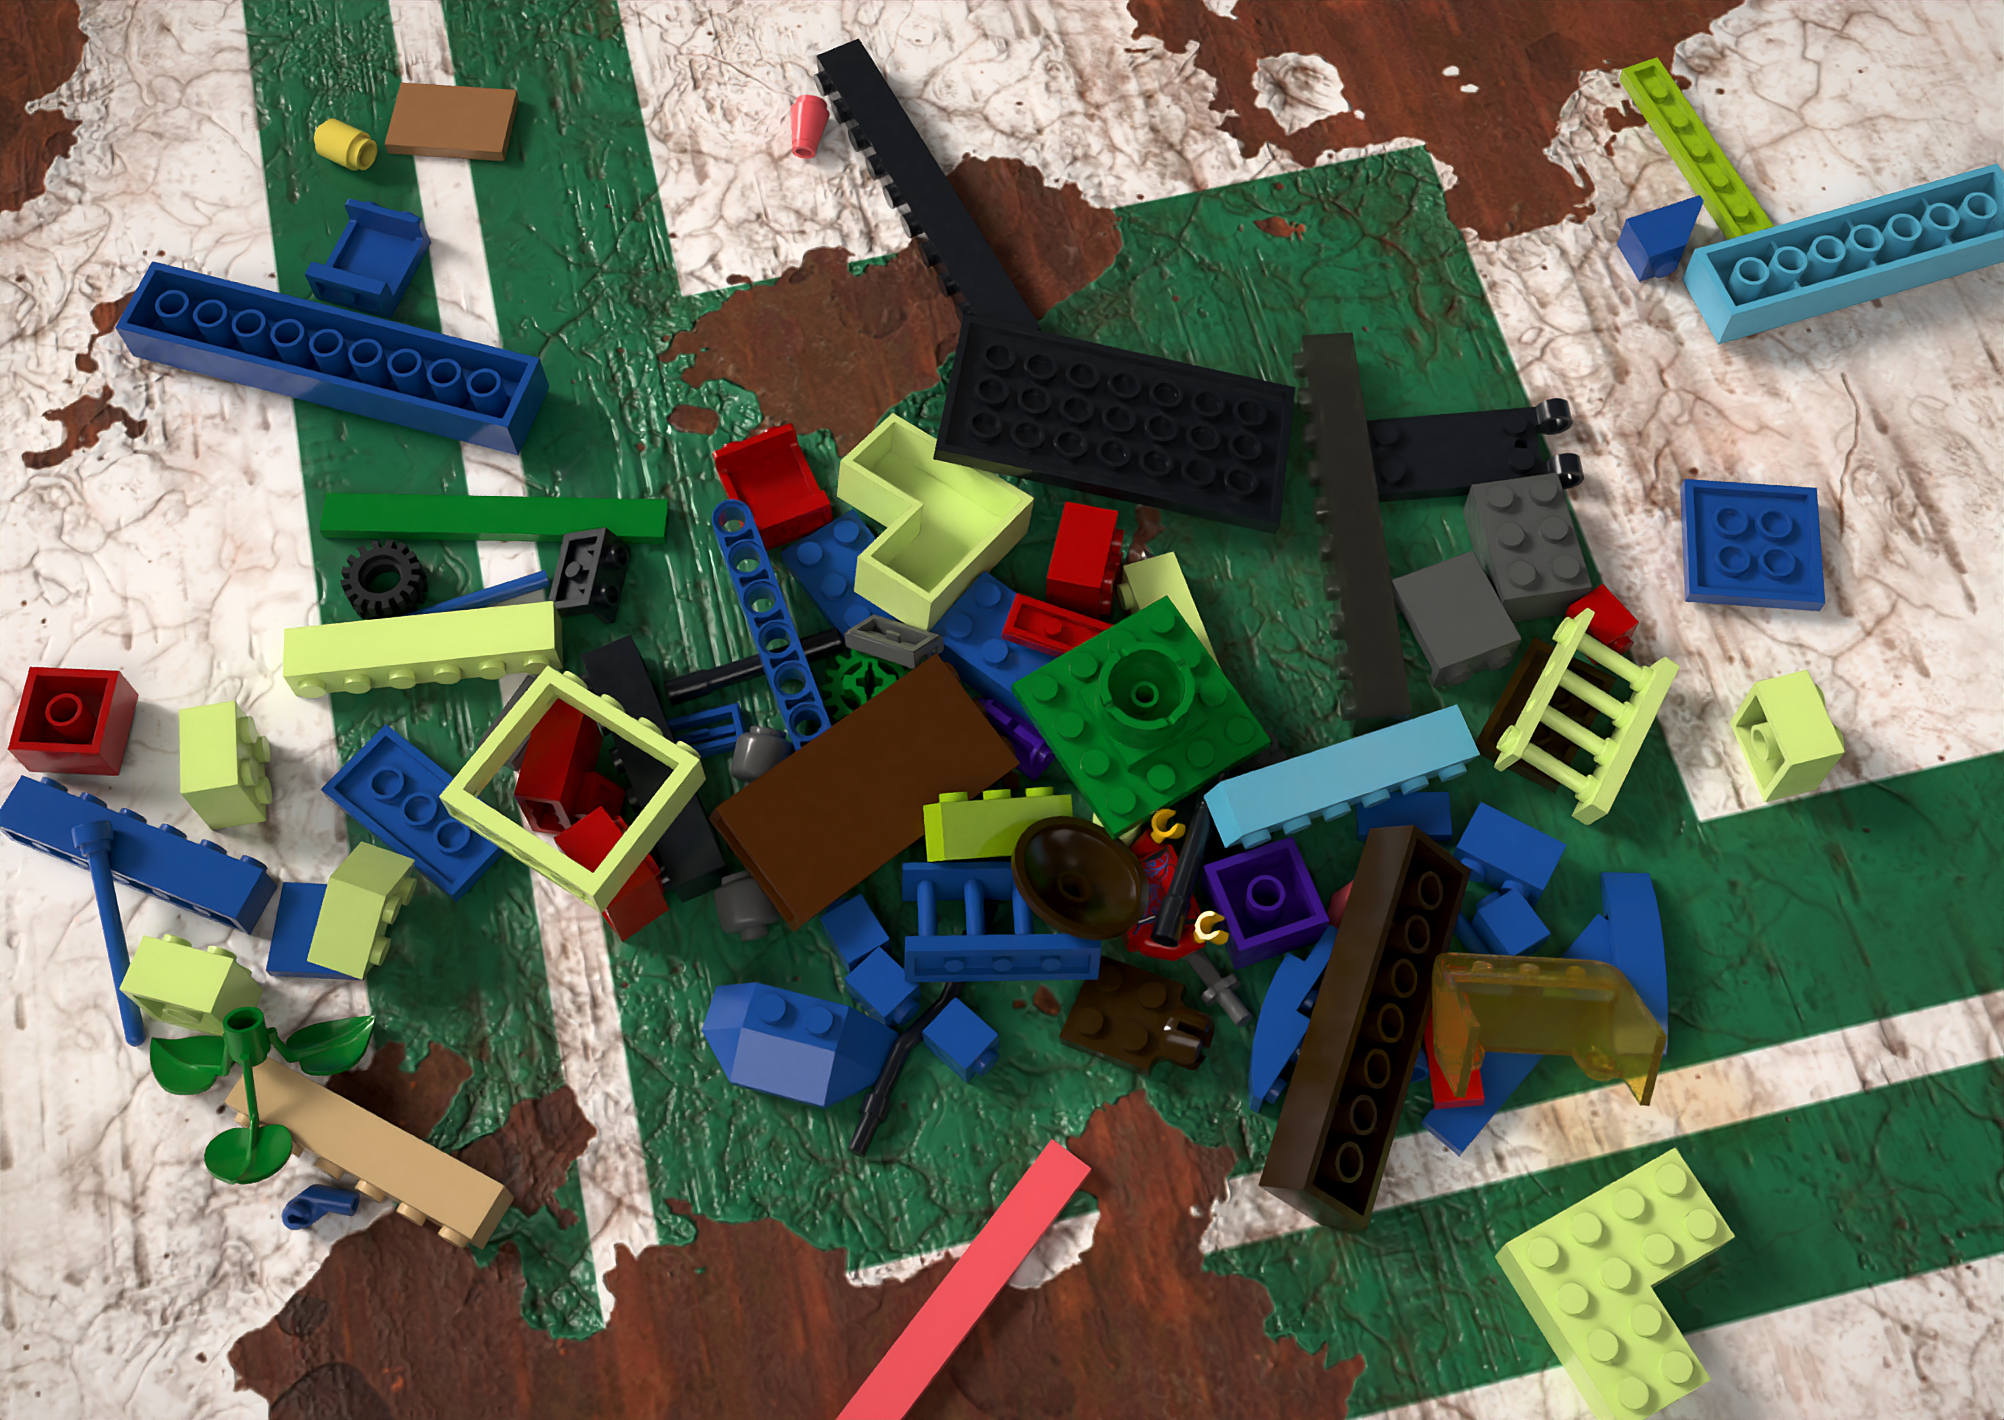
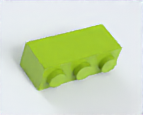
(987, 826)

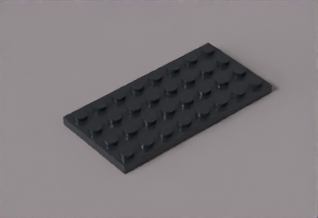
(1117, 424)

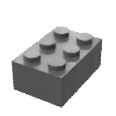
(1527, 545)

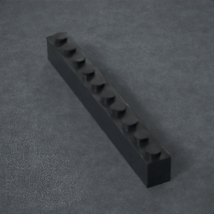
(918, 188)

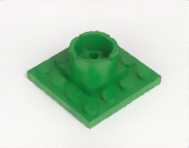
(1140, 716)

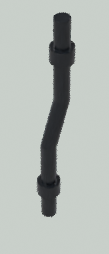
(877, 1104)

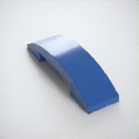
(1637, 938)

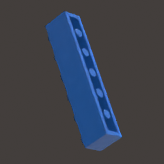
(141, 856)

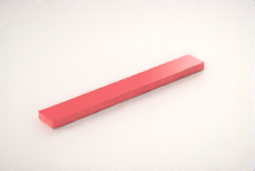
(969, 1288)

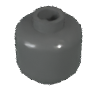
(758, 753)
(743, 907)

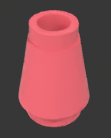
(808, 123)

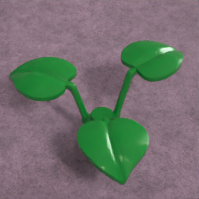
(194, 1063)

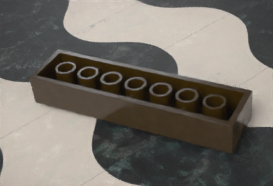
(1365, 1029)

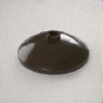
(1079, 878)

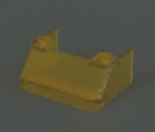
(1543, 1009)

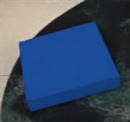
(294, 933)

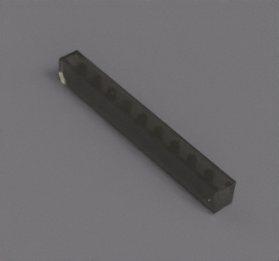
(1352, 534)

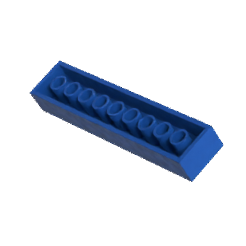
(334, 357)

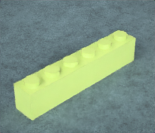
(422, 649)

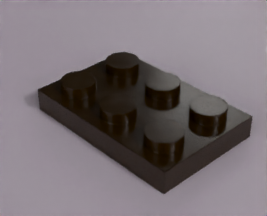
(1515, 698)

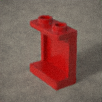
(775, 484)

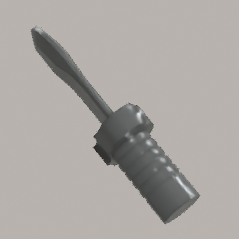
(1219, 989)

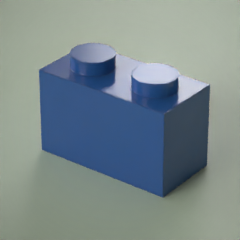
(1508, 853)

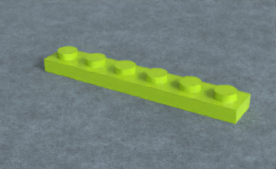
(1693, 149)

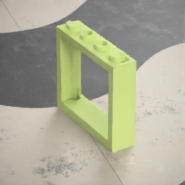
(594, 888)

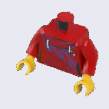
(1159, 866)

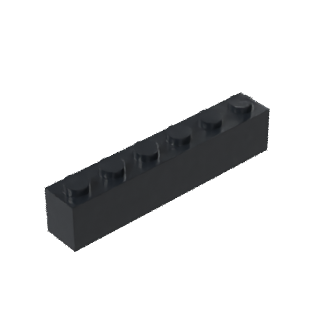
(688, 847)

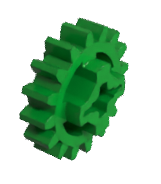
(853, 680)

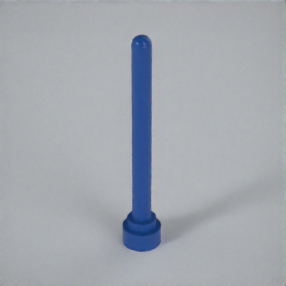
(94, 842)

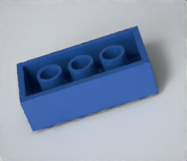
(975, 644)

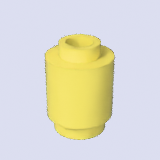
(345, 145)

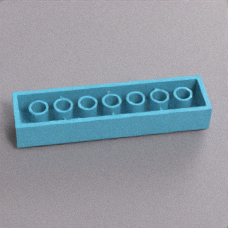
(1849, 255)

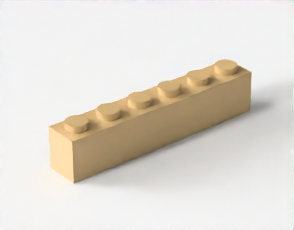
(375, 1154)

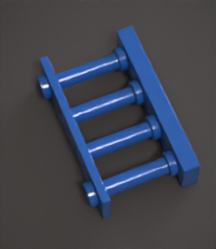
(982, 955)

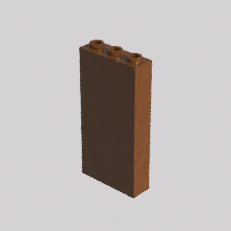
(860, 790)

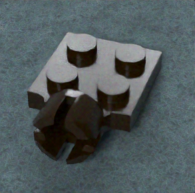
(1136, 1020)

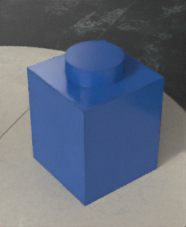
(1509, 925)
(853, 931)
(882, 991)
(962, 1041)

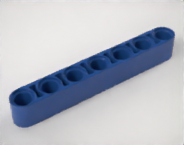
(771, 624)

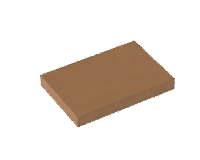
(452, 121)

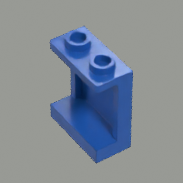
(371, 259)

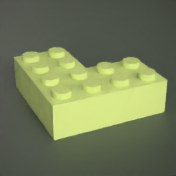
(939, 518)
(1593, 1279)

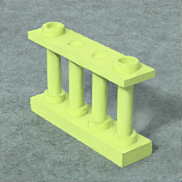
(1631, 718)

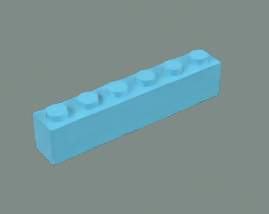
(1341, 776)

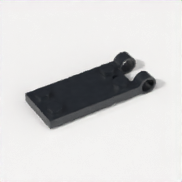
(1453, 451)

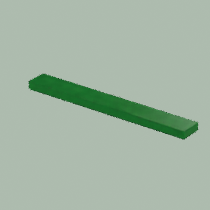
(491, 517)

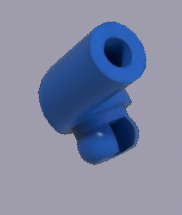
(317, 1202)

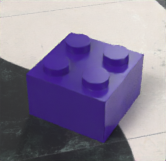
(1265, 902)

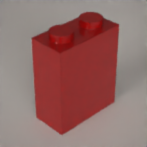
(553, 766)

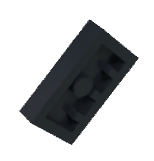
(590, 574)

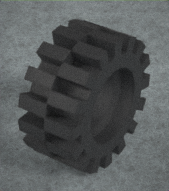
(376, 562)

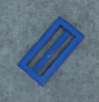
(714, 747)

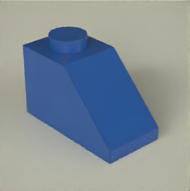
(1658, 238)

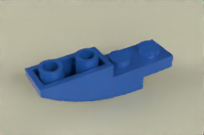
(1280, 1023)

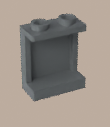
(1456, 619)

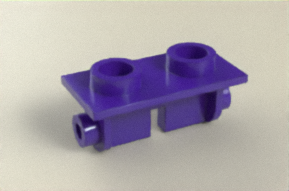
(1027, 741)

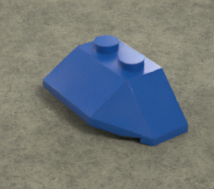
(795, 1044)

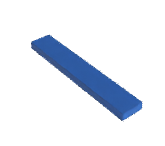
(1506, 1071)

